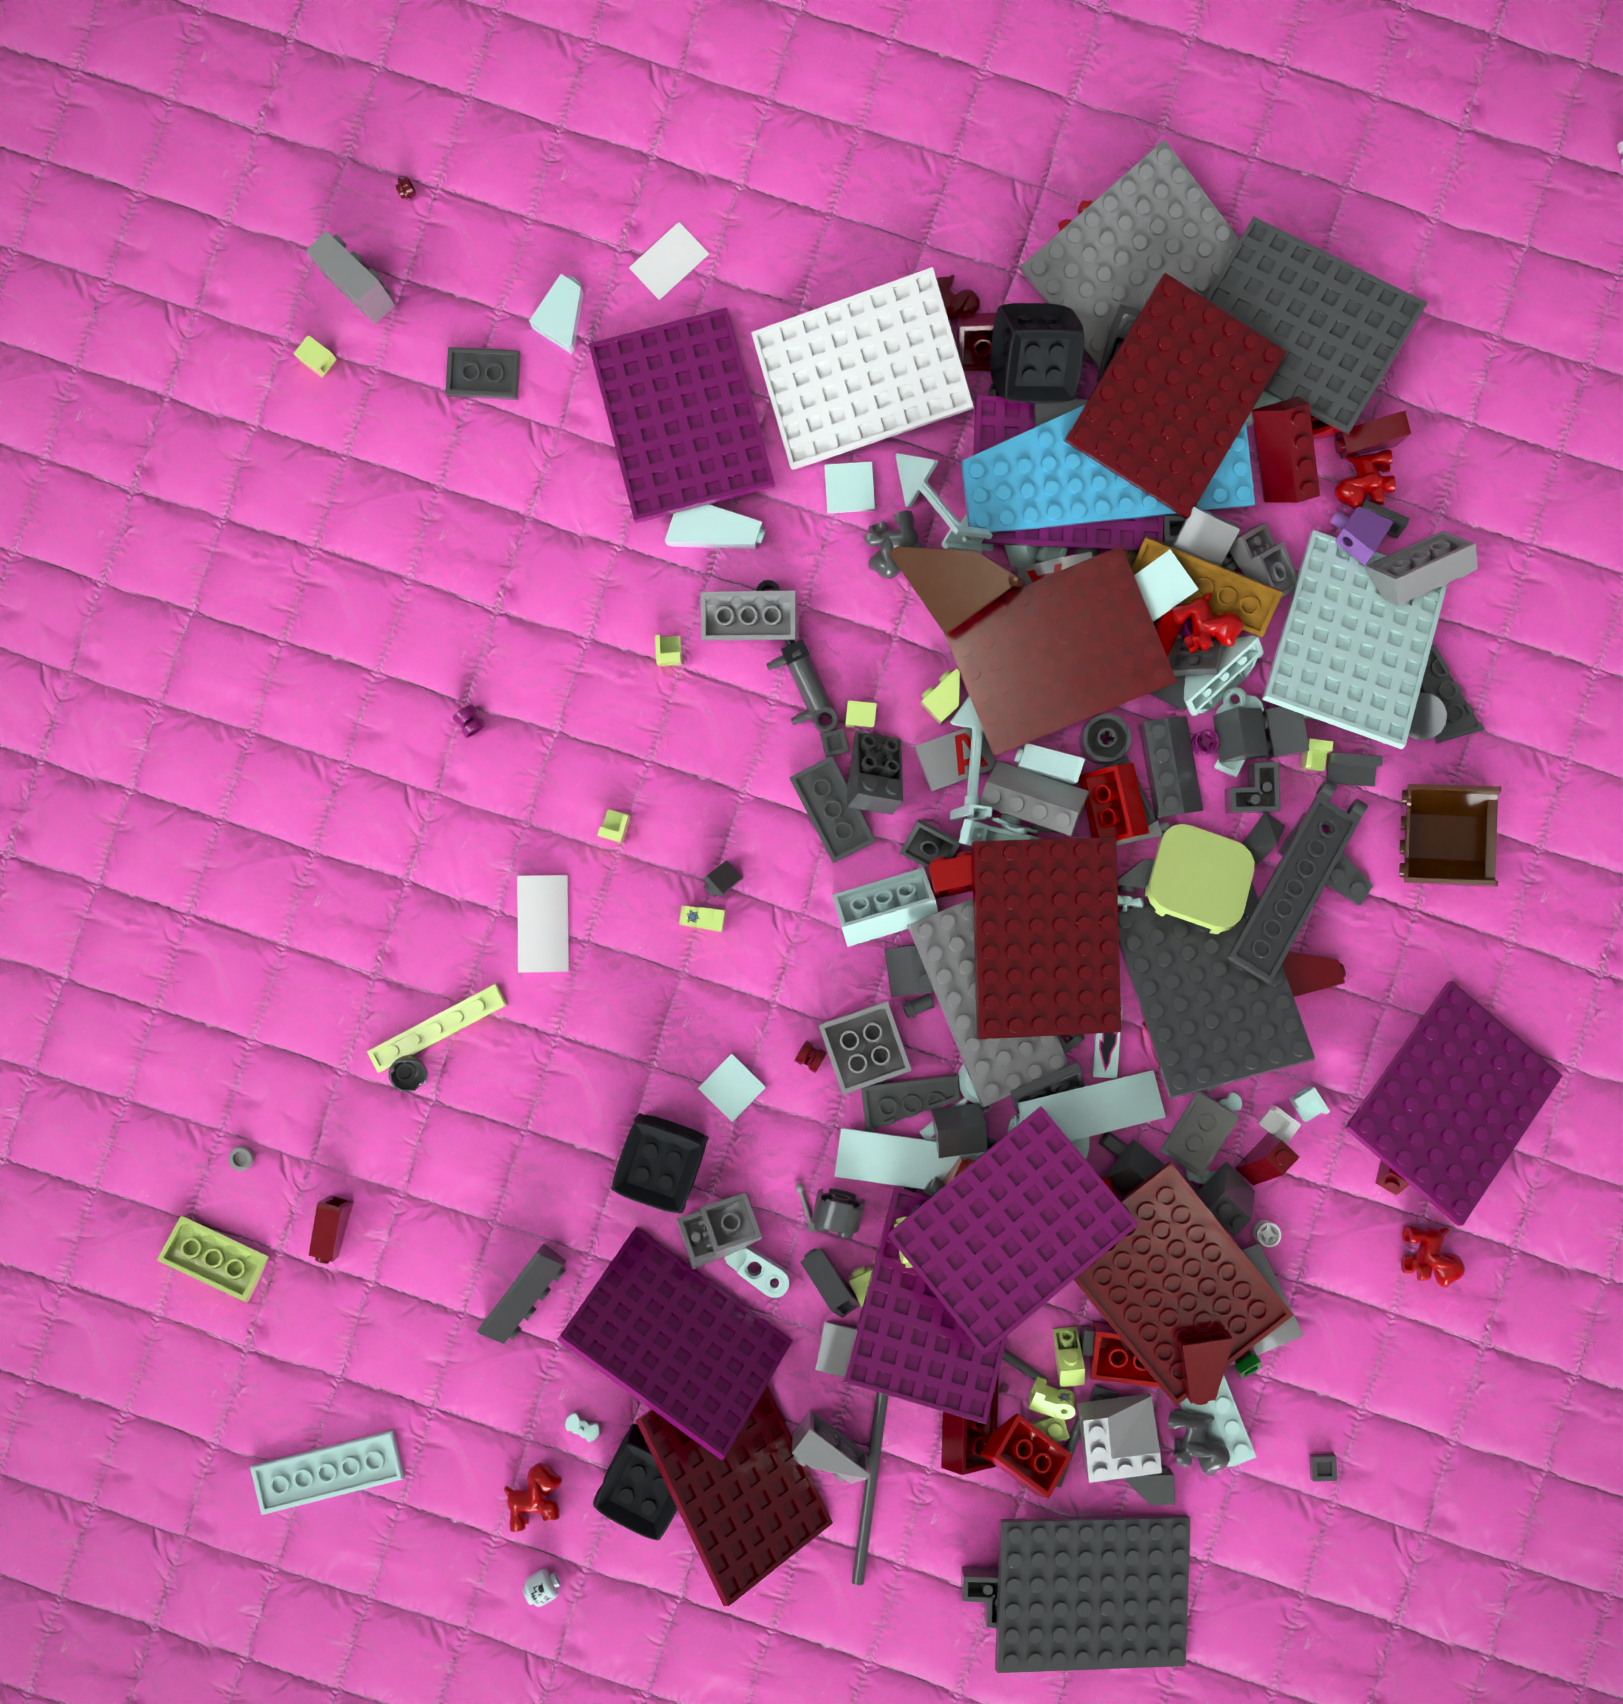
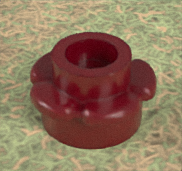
(405, 188)

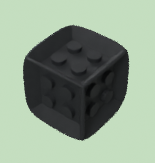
(1036, 352)
(659, 1163)
(635, 1490)

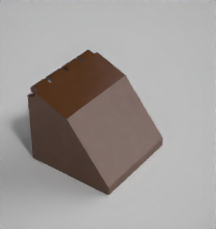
(954, 581)

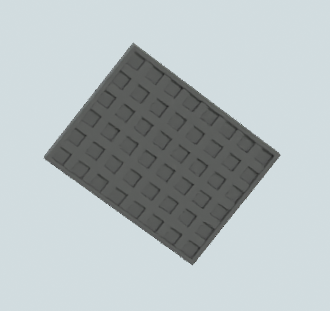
(1324, 312)
(1203, 1010)
(1092, 1593)

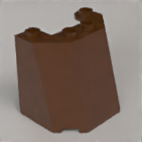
(1449, 835)

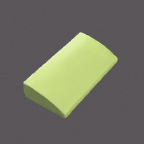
(213, 1259)

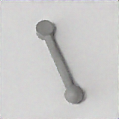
(800, 1188)

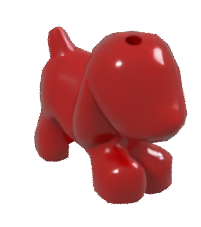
(1368, 480)
(1223, 627)
(1429, 1257)
(541, 1482)

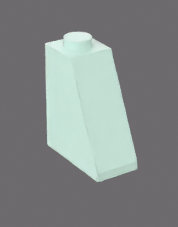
(560, 313)
(1050, 763)

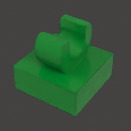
(1248, 1365)

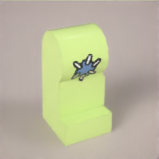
(702, 918)
(1051, 1400)

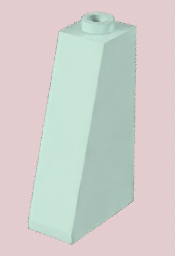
(714, 528)

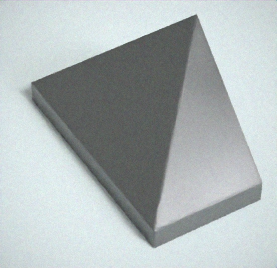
(1263, 837)

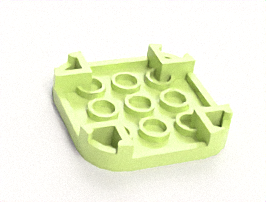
(1200, 878)

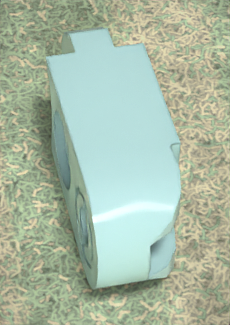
(761, 1279)

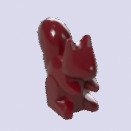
(964, 302)

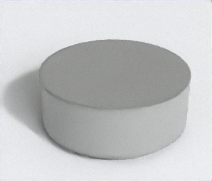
(241, 1158)

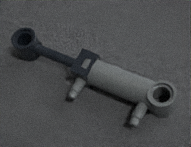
(805, 677)

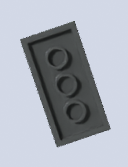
(825, 801)

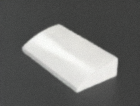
(543, 923)

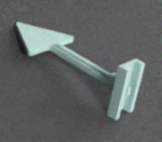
(914, 475)
(967, 717)

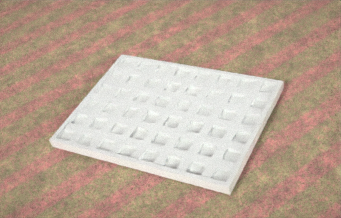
(862, 369)

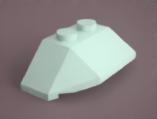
(1237, 661)

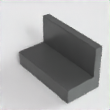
(1352, 769)

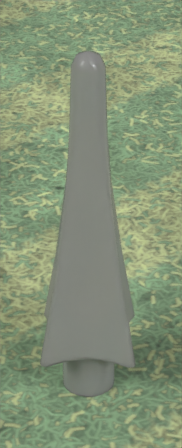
(1155, 830)

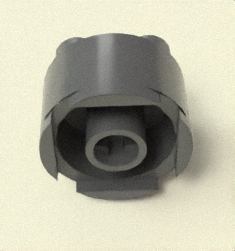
(1115, 730)
(837, 1212)

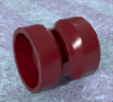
(815, 1059)

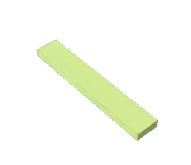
(437, 1027)

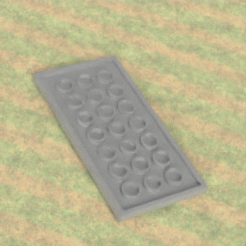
(993, 1065)

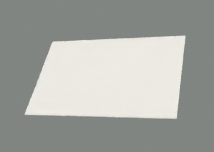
(669, 260)

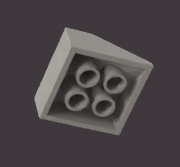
(350, 277)
(864, 1047)
(1119, 1438)
(828, 1450)

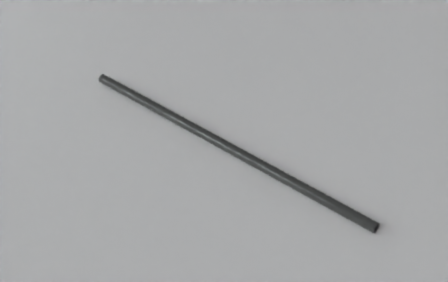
(870, 1484)

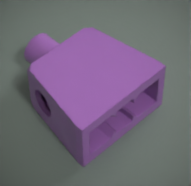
(1361, 532)

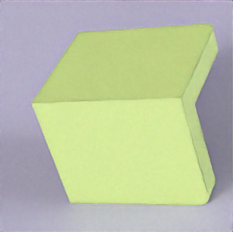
(315, 356)
(668, 650)
(860, 714)
(1316, 756)
(614, 826)

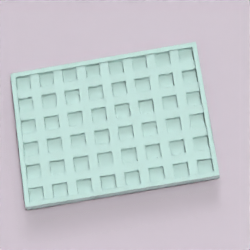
(1349, 650)

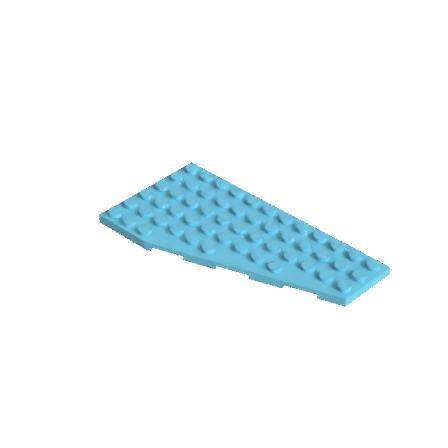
(1048, 483)

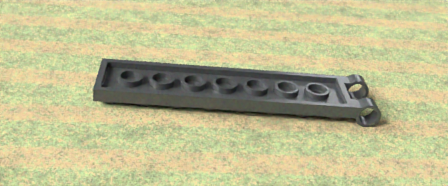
(1295, 885)

